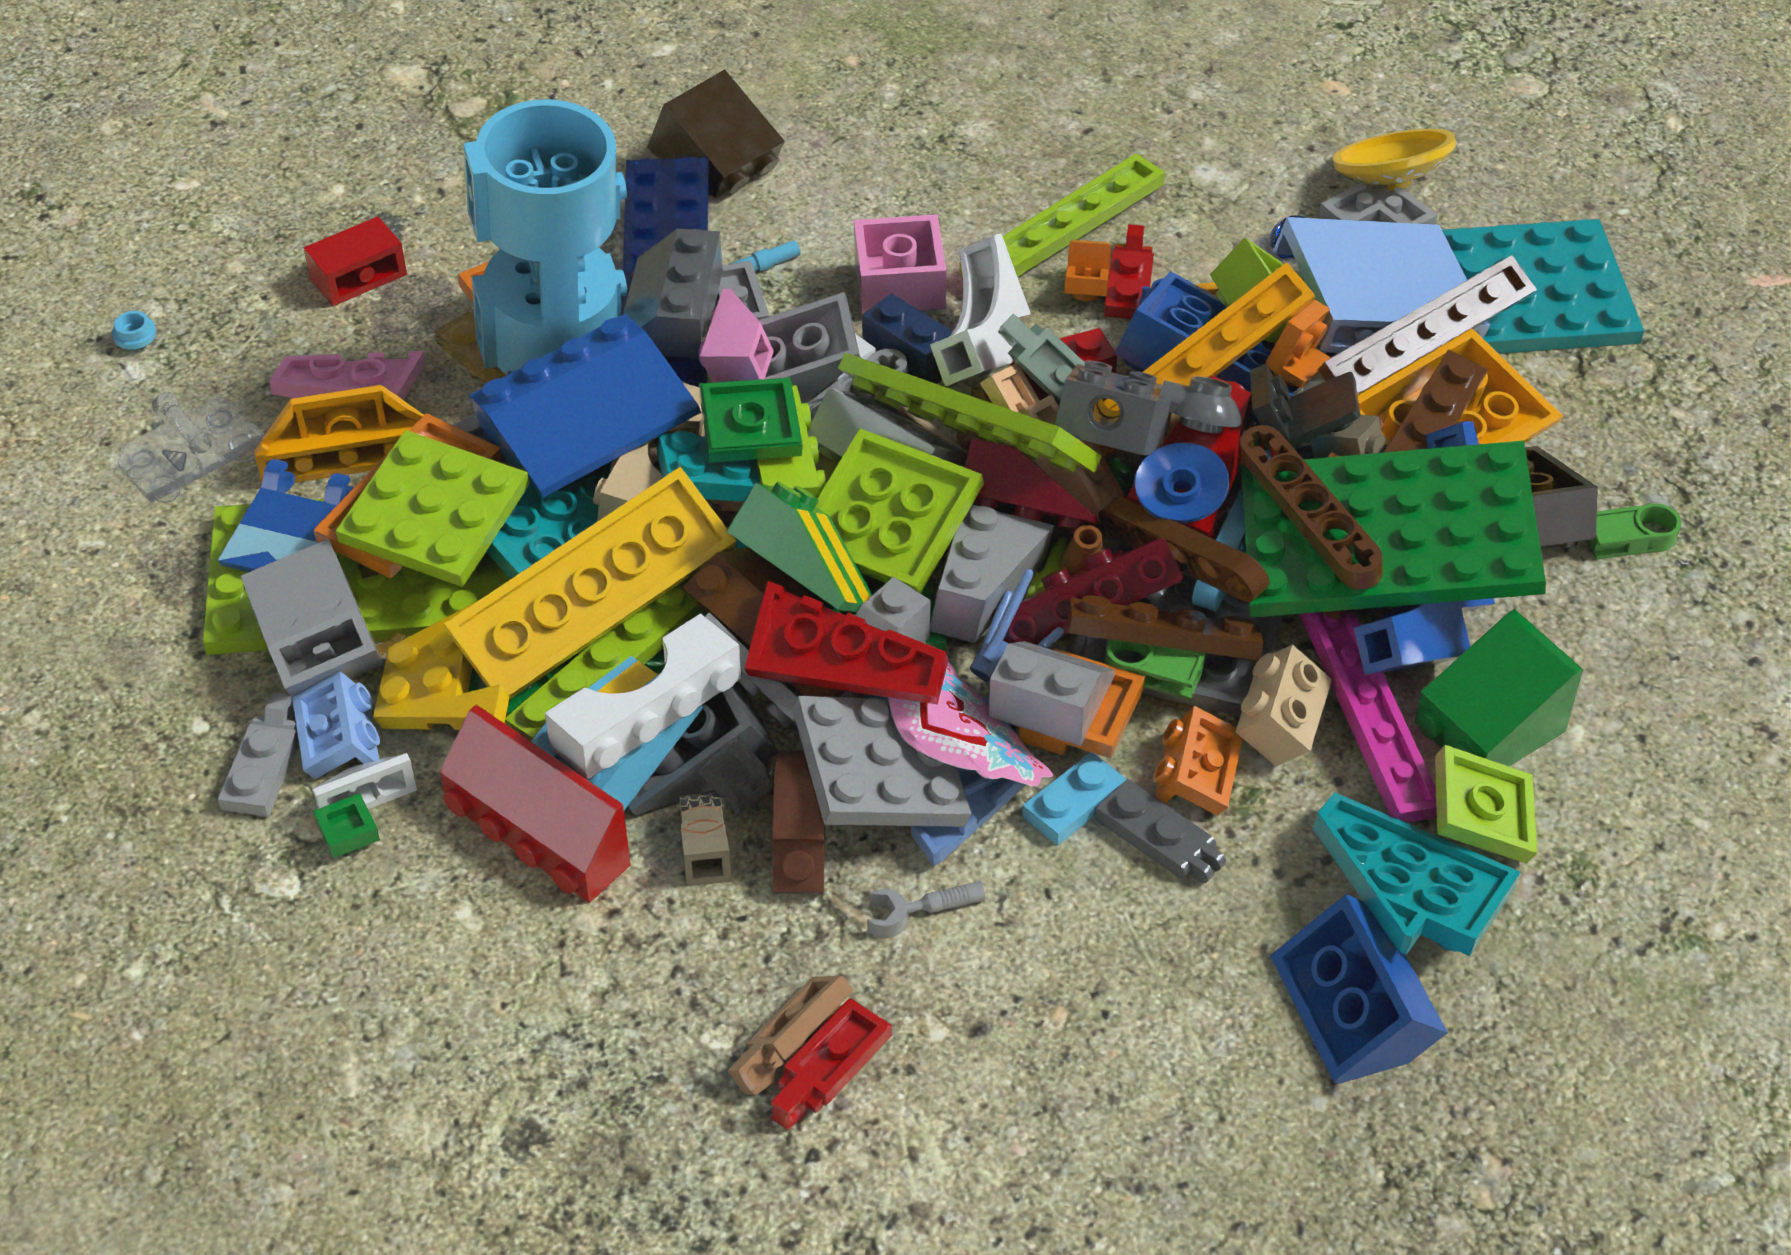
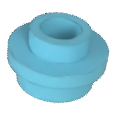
(133, 330)

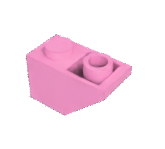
(735, 343)

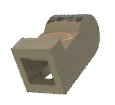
(704, 838)

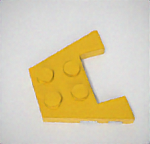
(429, 683)

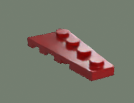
(820, 647)

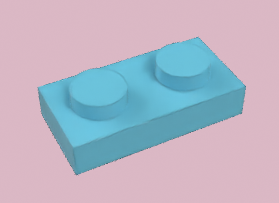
(1072, 798)

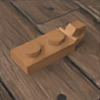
(788, 1031)

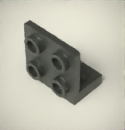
(1308, 414)

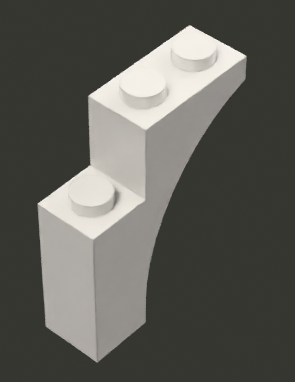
(989, 299)

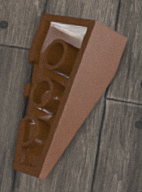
(733, 591)

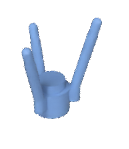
(993, 645)

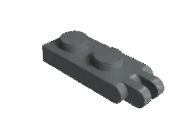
(1160, 832)

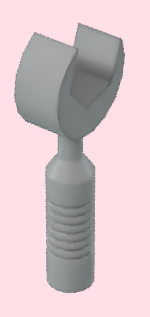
(930, 902)

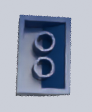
(1357, 993)

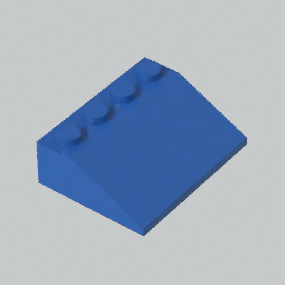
(1171, 316)
(583, 404)

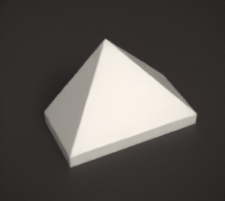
(375, 781)

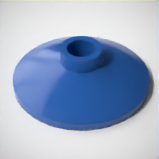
(1177, 468)

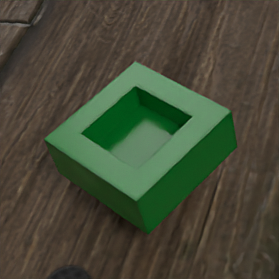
(346, 825)

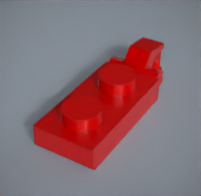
(1129, 272)
(828, 1062)

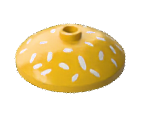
(1395, 156)

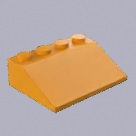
(1502, 408)

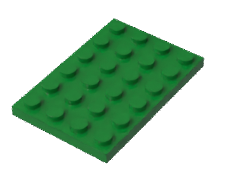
(1444, 518)

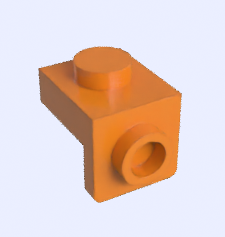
(1087, 269)

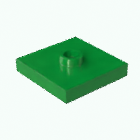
(750, 419)

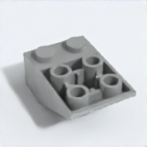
(310, 618)

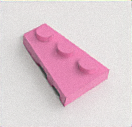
(330, 373)

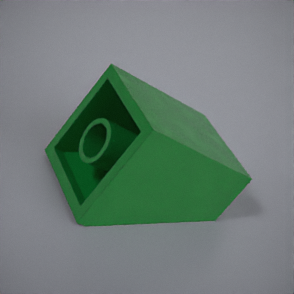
(1501, 694)

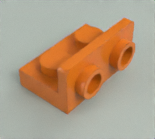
(1295, 351)
(1198, 761)

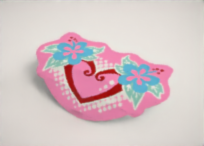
(965, 735)

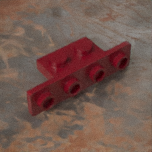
(1113, 576)

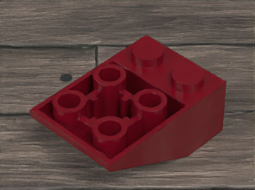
(1023, 489)

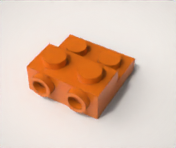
(1109, 721)

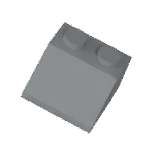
(1047, 691)

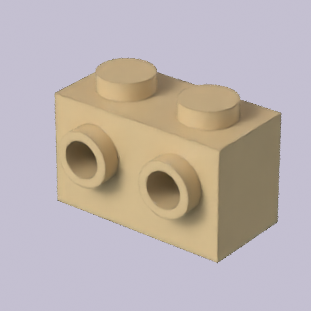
(1283, 705)

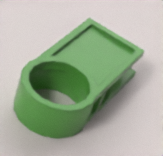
(1623, 533)
(1164, 668)

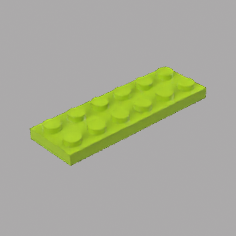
(965, 413)

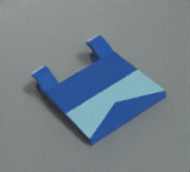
(278, 521)

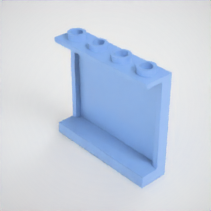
(1369, 272)

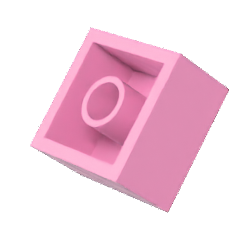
(900, 259)

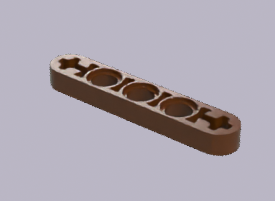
(1316, 522)
(1193, 551)

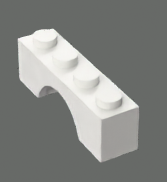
(600, 728)

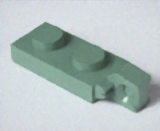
(1040, 355)

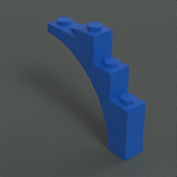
(1421, 632)

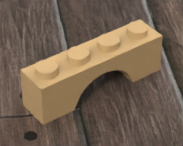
(635, 469)

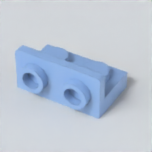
(334, 724)

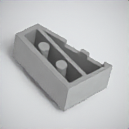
(983, 564)

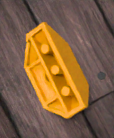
(336, 432)

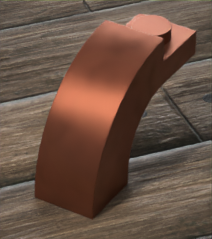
(796, 828)

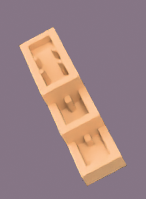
(1013, 391)

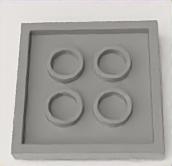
(868, 770)

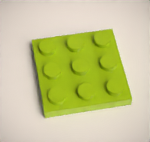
(897, 507)
(433, 508)

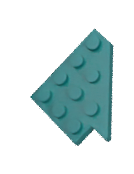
(1414, 877)

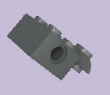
(1142, 405)

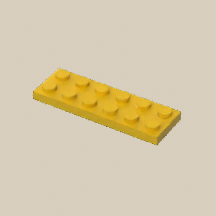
(590, 584)

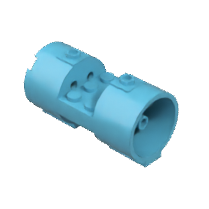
(547, 198)

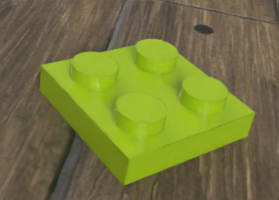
(1485, 804)

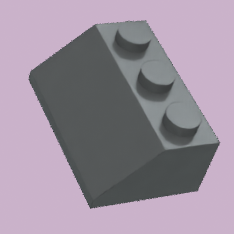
(677, 290)

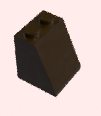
(721, 125)

